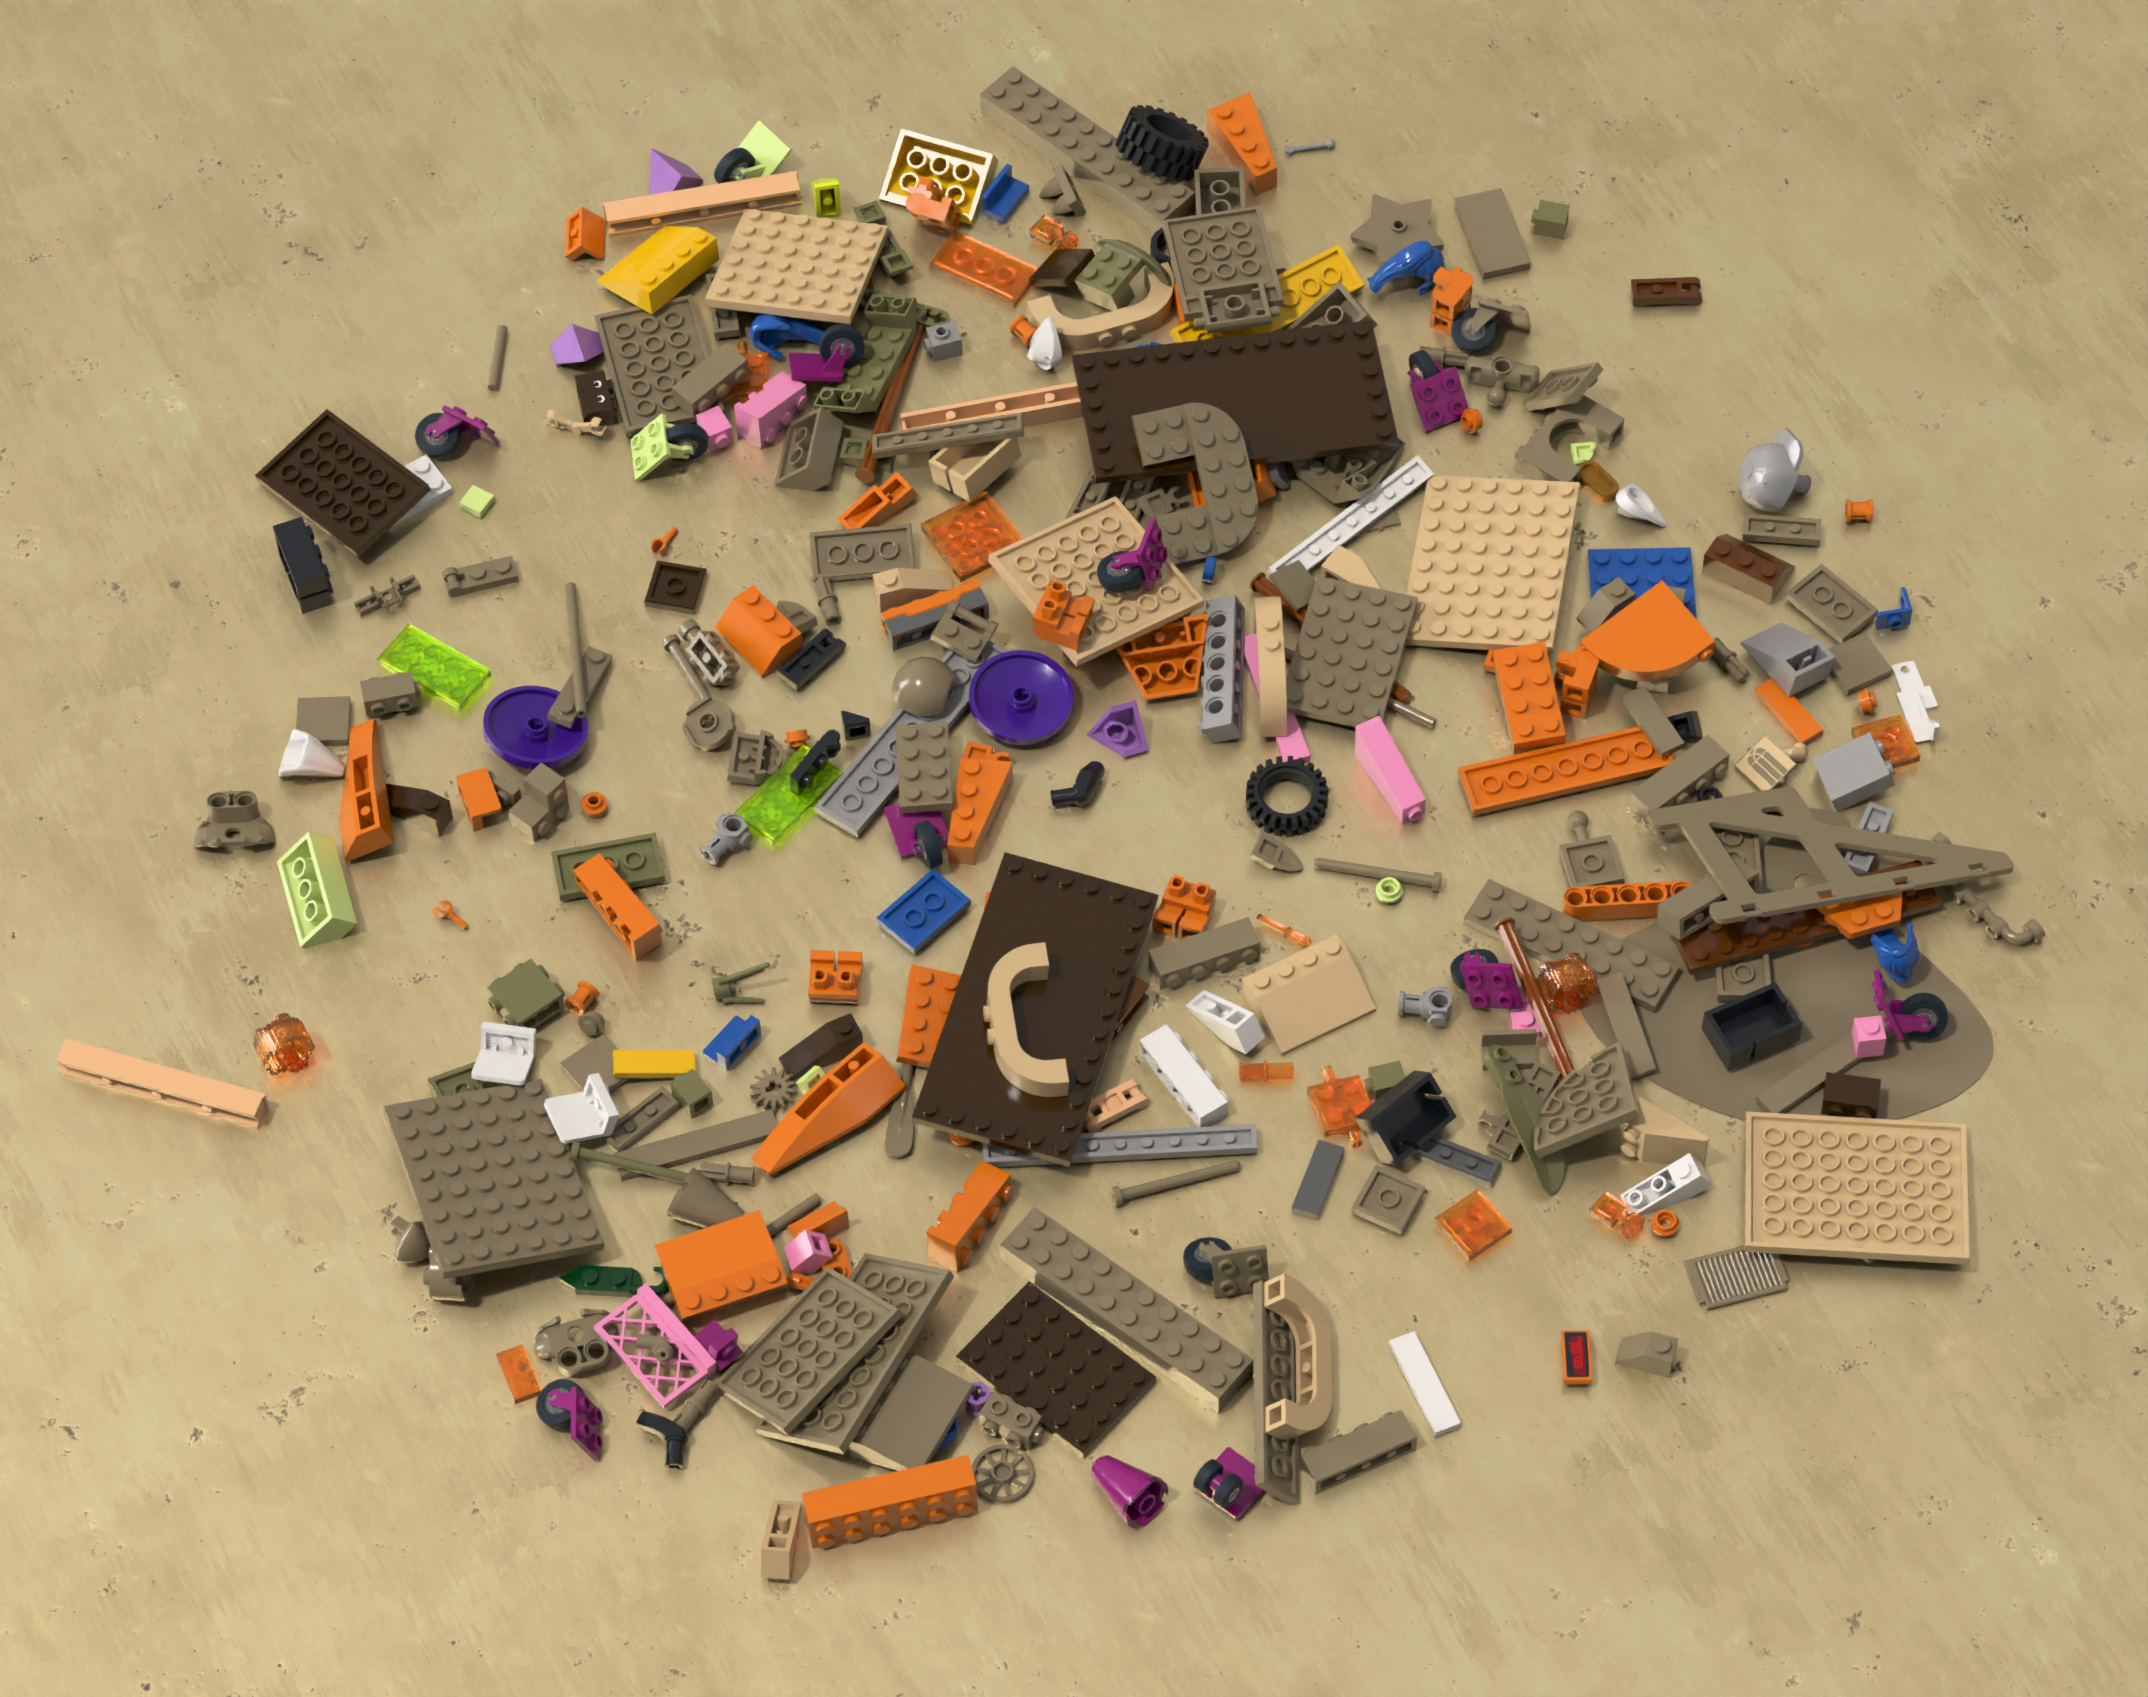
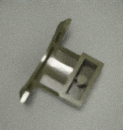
(1110, 271)

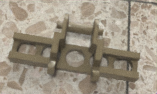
(395, 591)

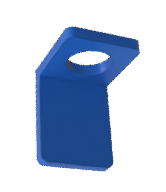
(1898, 617)

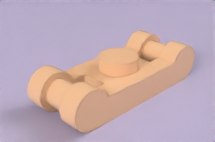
(1115, 1105)

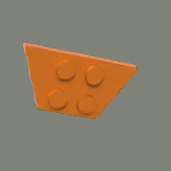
(1864, 916)

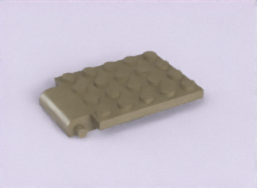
(1224, 269)

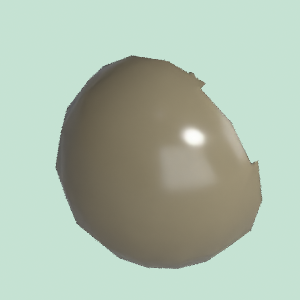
(923, 686)

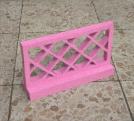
(677, 1336)

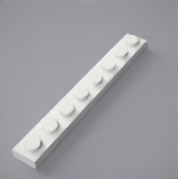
(1358, 516)

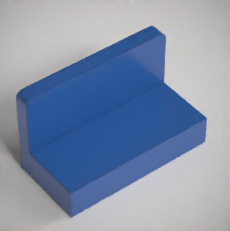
(1003, 196)
(733, 1041)

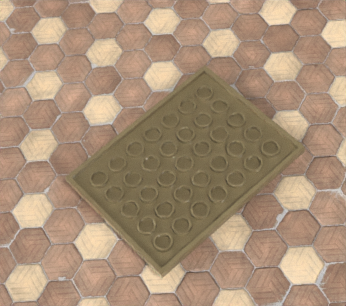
(492, 1179)

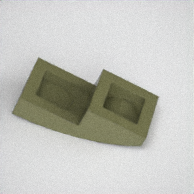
(854, 450)

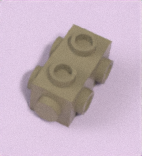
(390, 693)
(1011, 1421)

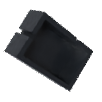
(303, 560)
(1751, 1026)
(1405, 1117)

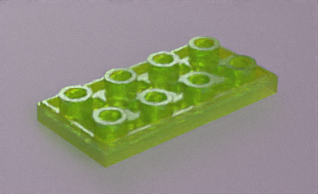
(436, 667)
(775, 809)

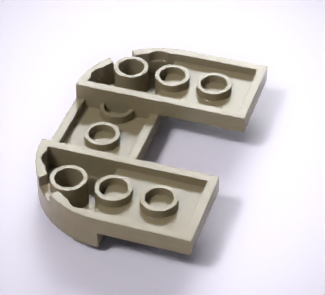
(1223, 474)

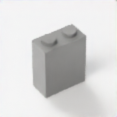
(1854, 771)

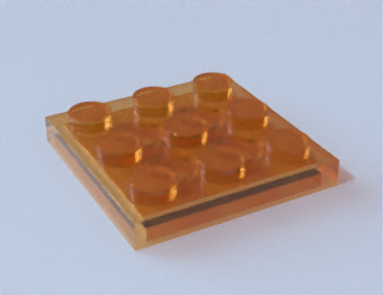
(969, 534)

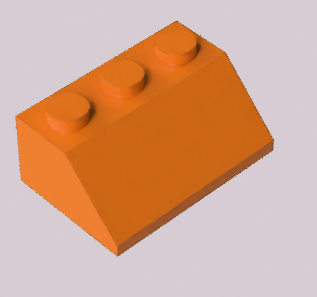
(759, 632)

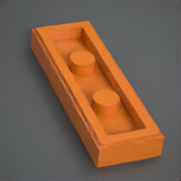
(1789, 712)

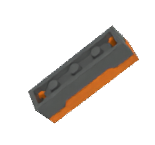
(919, 618)

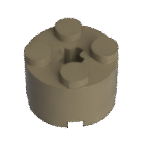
(448, 1289)

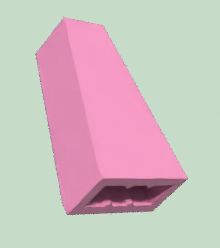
(1388, 770)

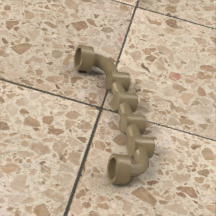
(1979, 908)

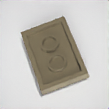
(1563, 387)
(1831, 604)

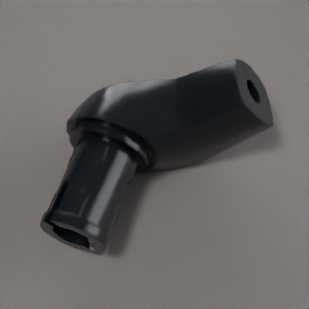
(1084, 786)
(668, 1431)

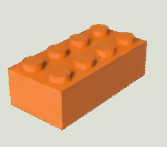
(1528, 697)

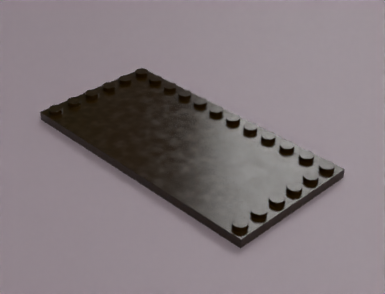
(1285, 390)
(1092, 948)

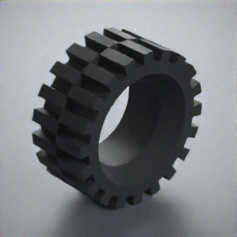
(1162, 143)

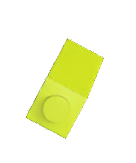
(826, 197)

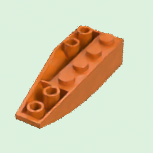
(364, 800)
(831, 1108)

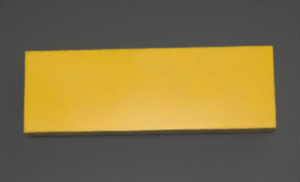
(652, 1063)

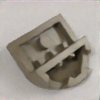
(754, 758)

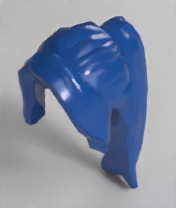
(1417, 260)
(773, 330)
(1894, 955)

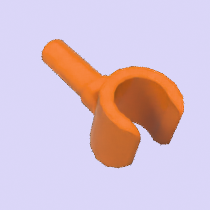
(663, 542)
(448, 913)

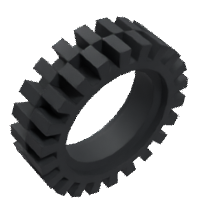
(1286, 770)

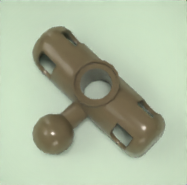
(1501, 374)

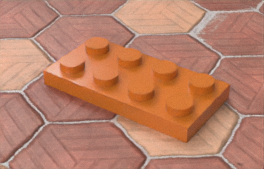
(924, 1013)

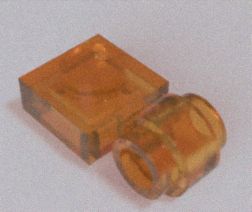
(1050, 231)
(1612, 1210)

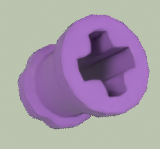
(972, 1400)

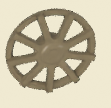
(1003, 1474)

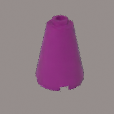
(1129, 1489)

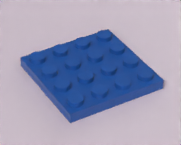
(1643, 569)

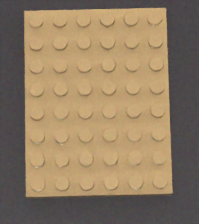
(1491, 562)
(1856, 1188)

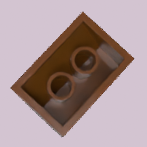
(1746, 568)

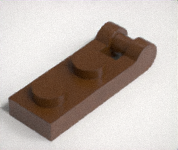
(1666, 291)

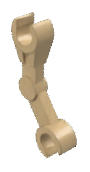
(558, 421)

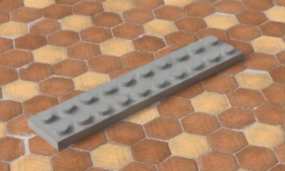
(874, 773)

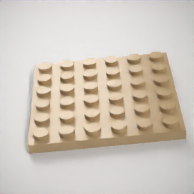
(797, 266)
(1071, 555)

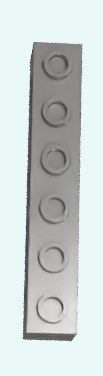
(1223, 669)

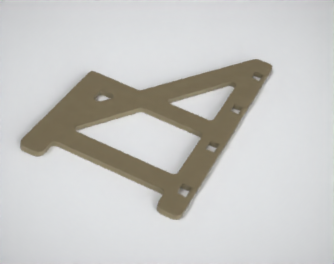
(1821, 841)

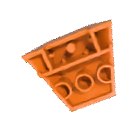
(1167, 658)

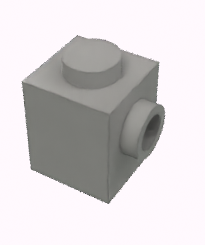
(943, 341)

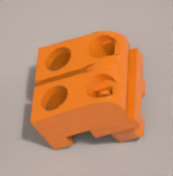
(928, 210)
(1449, 297)
(1061, 616)
(1578, 676)
(1184, 908)
(833, 985)

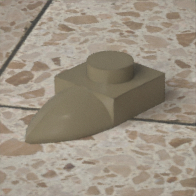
(797, 615)
(1274, 854)

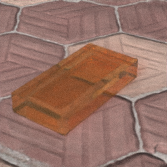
(518, 1374)

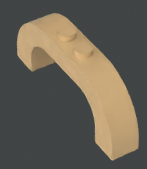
(1109, 326)
(1271, 666)
(1027, 1073)
(1313, 1359)

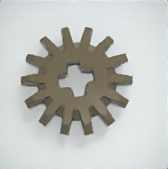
(767, 1097)

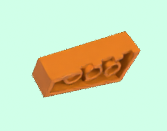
(1243, 140)
(977, 798)
(618, 905)
(968, 1216)

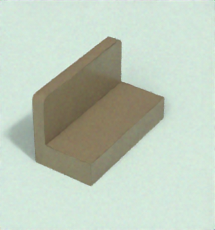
(1519, 1043)

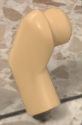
(1797, 752)

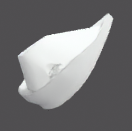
(1045, 345)
(1637, 505)

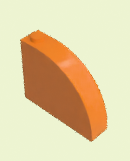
(1650, 638)

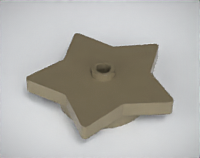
(1396, 227)

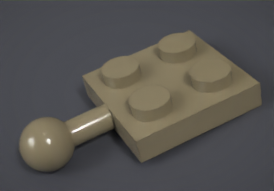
(1590, 860)

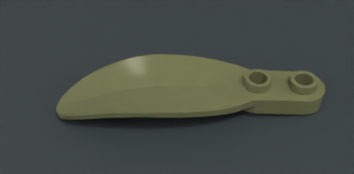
(1523, 1111)

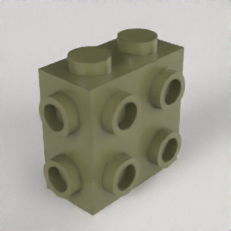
(526, 996)

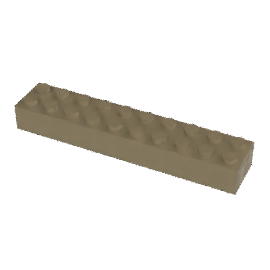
(1083, 150)
(1126, 1310)

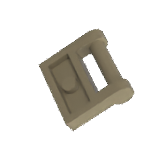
(961, 638)

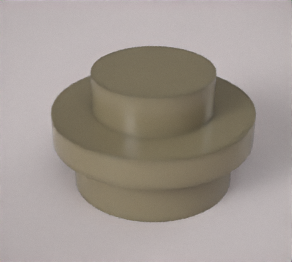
(592, 1023)

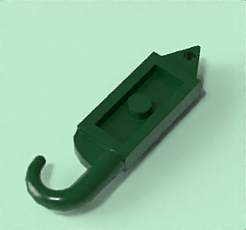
(609, 1281)

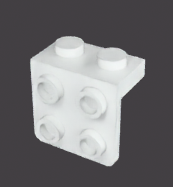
(505, 1053)
(584, 1113)

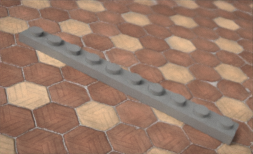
(1143, 1145)

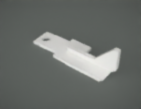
(1915, 701)

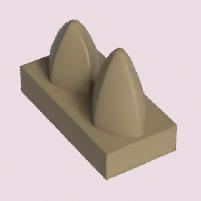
(1063, 184)

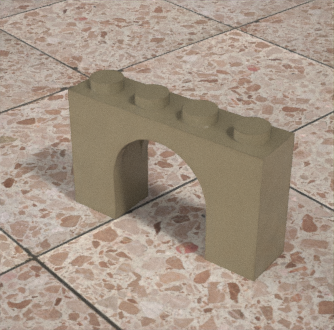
(1585, 418)

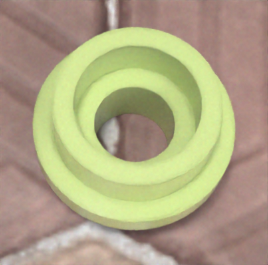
(1389, 884)

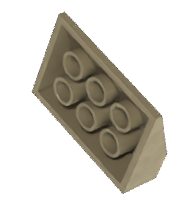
(911, 1415)

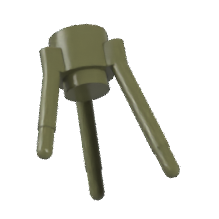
(725, 986)

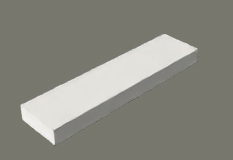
(1424, 1384)

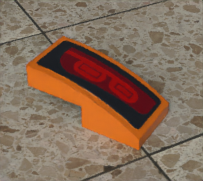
(1576, 1357)

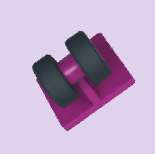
(1228, 1482)

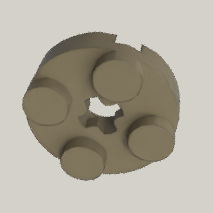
(711, 737)

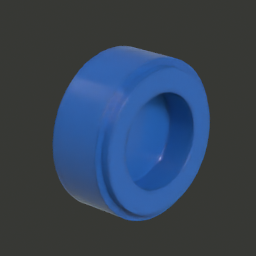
(1209, 569)

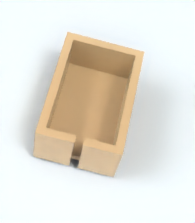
(973, 466)

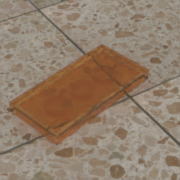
(983, 268)

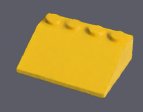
(956, 169)
(662, 266)

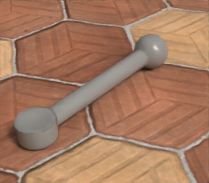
(1290, 150)

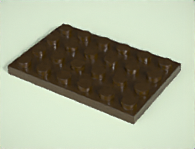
(342, 483)
(1057, 1367)

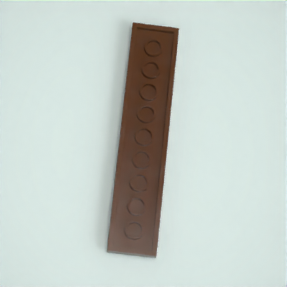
(1757, 936)

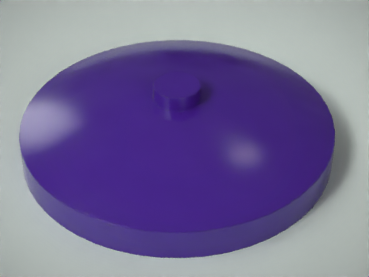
(1021, 697)
(521, 734)

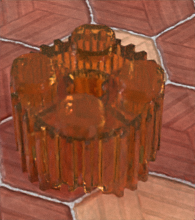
(1566, 983)
(283, 1044)

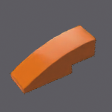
(878, 503)

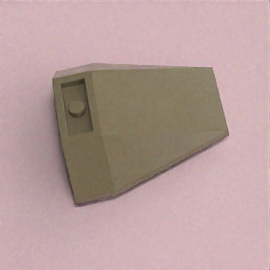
(1346, 475)

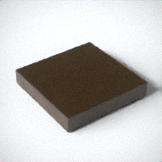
(1061, 267)
(675, 587)

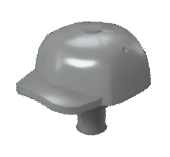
(1771, 472)

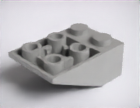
(1790, 657)

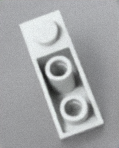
(1668, 1186)

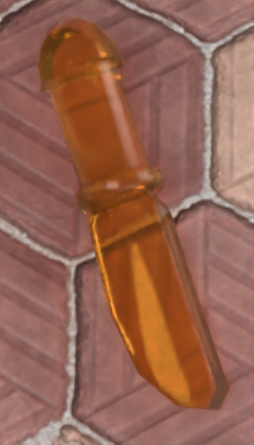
(1288, 933)

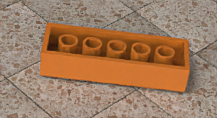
(890, 1502)

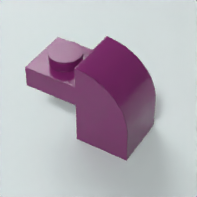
(719, 1343)

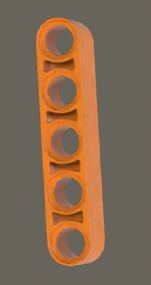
(1615, 900)

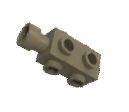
(709, 654)

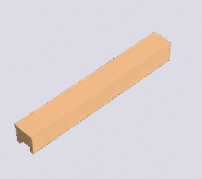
(701, 203)
(1036, 405)
(162, 1084)

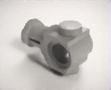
(725, 839)
(1426, 1005)

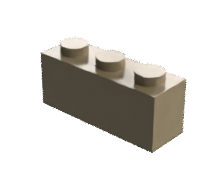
(710, 380)

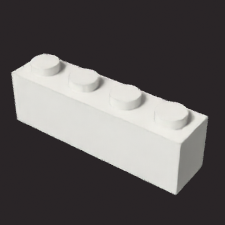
(1184, 1077)

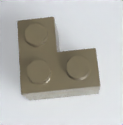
(541, 805)

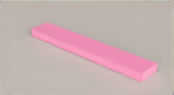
(1294, 742)

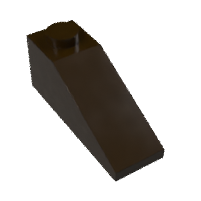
(419, 808)
(823, 1047)

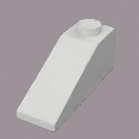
(1228, 1021)

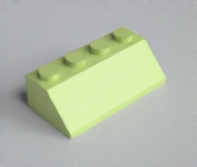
(316, 890)

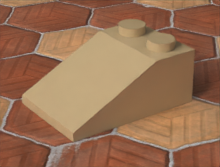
(1660, 1137)

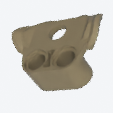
(229, 813)
(552, 1342)

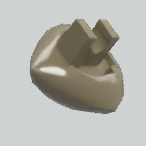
(412, 1241)

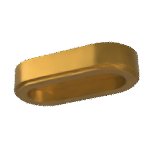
(1598, 481)

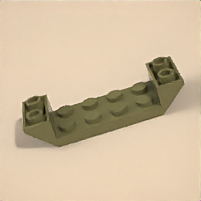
(886, 345)

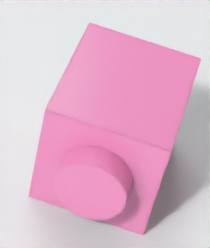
(716, 427)
(1868, 1036)
(808, 1252)

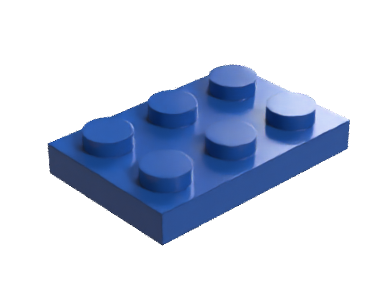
(923, 911)

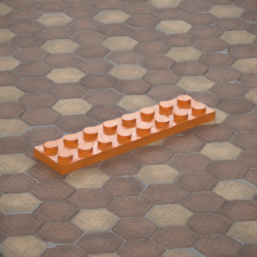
(1559, 770)

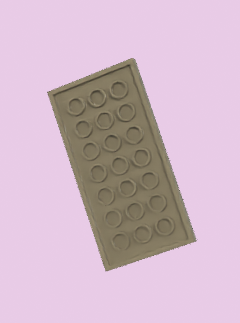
(841, 1413)

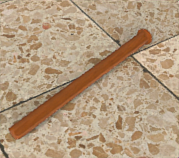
(888, 409)
(1268, 589)
(1534, 995)

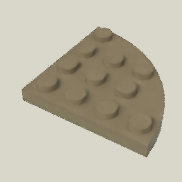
(1587, 1102)

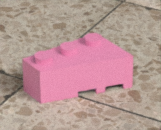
(770, 409)

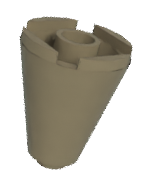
(702, 1202)

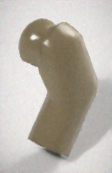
(657, 1345)

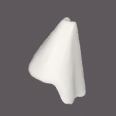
(309, 758)

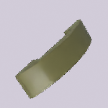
(891, 258)

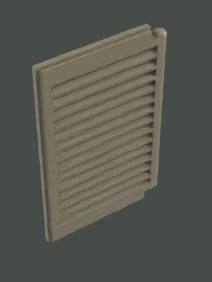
(1735, 1276)

